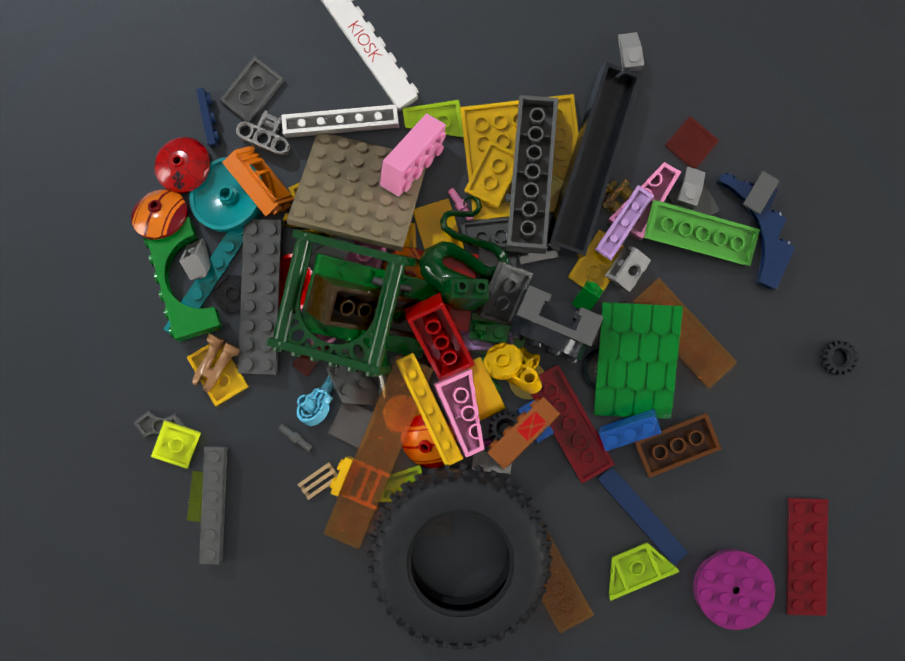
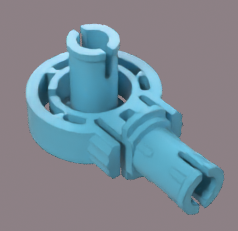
(315, 404)

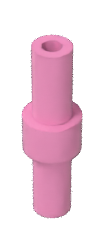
(459, 202)

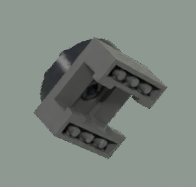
(551, 335)

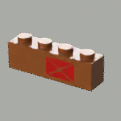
(524, 433)

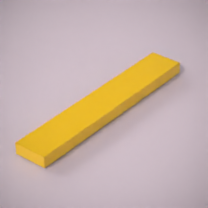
(429, 409)

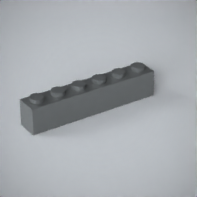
(213, 504)

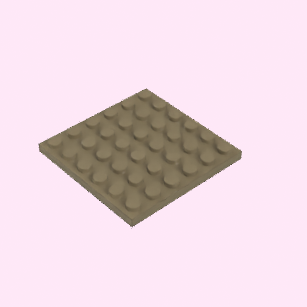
(344, 194)

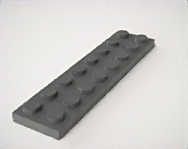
(260, 295)

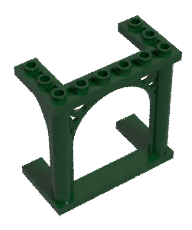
(375, 356)

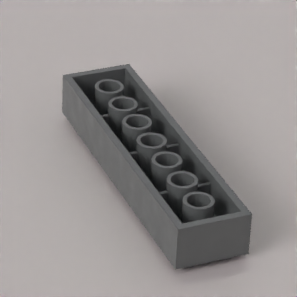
(532, 174)

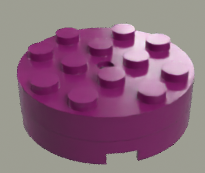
(752, 593)

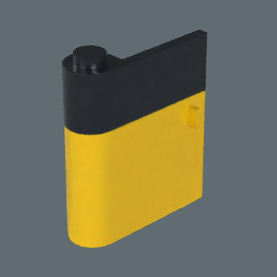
(486, 394)

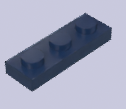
(208, 117)

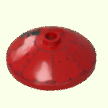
(191, 169)

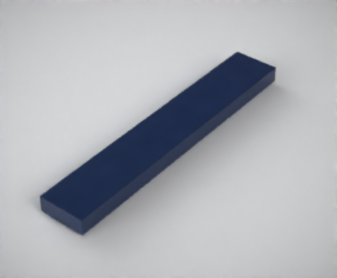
(642, 515)

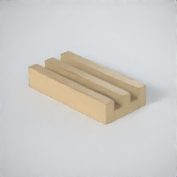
(305, 490)

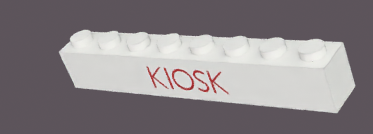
(372, 52)

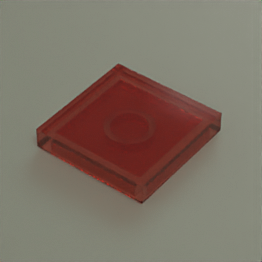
(692, 142)

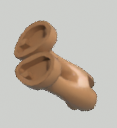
(214, 373)

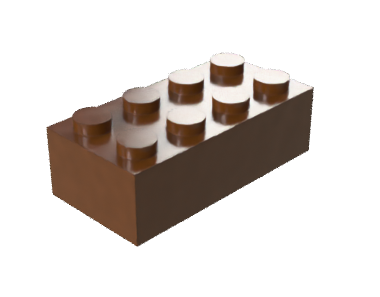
(677, 445)

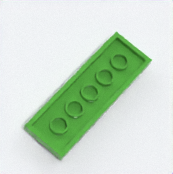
(701, 233)

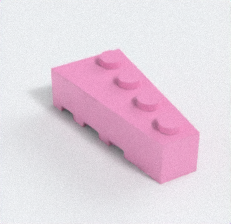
(657, 184)
(460, 406)

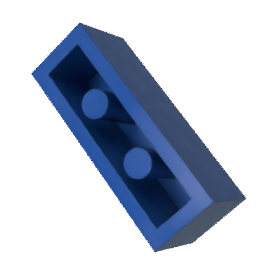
(630, 430)

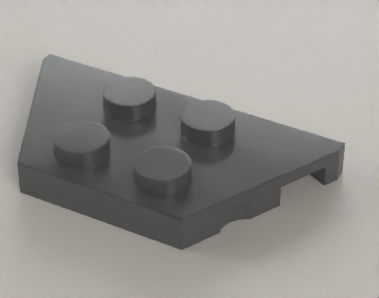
(353, 386)

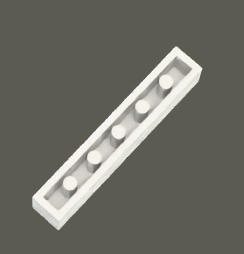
(340, 121)

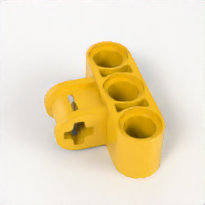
(527, 373)

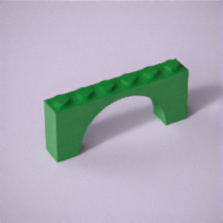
(184, 320)

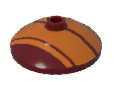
(159, 214)

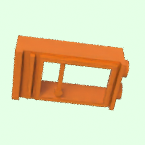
(267, 193)

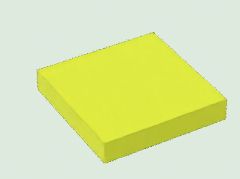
(175, 444)

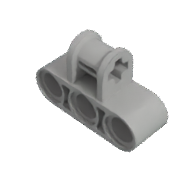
(265, 127)

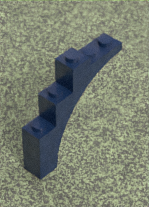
(774, 252)

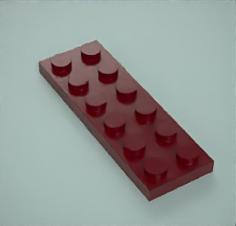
(573, 427)
(807, 556)

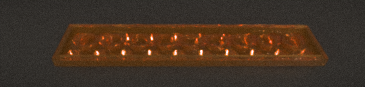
(374, 460)

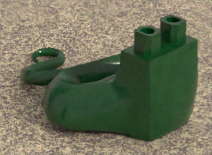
(457, 289)

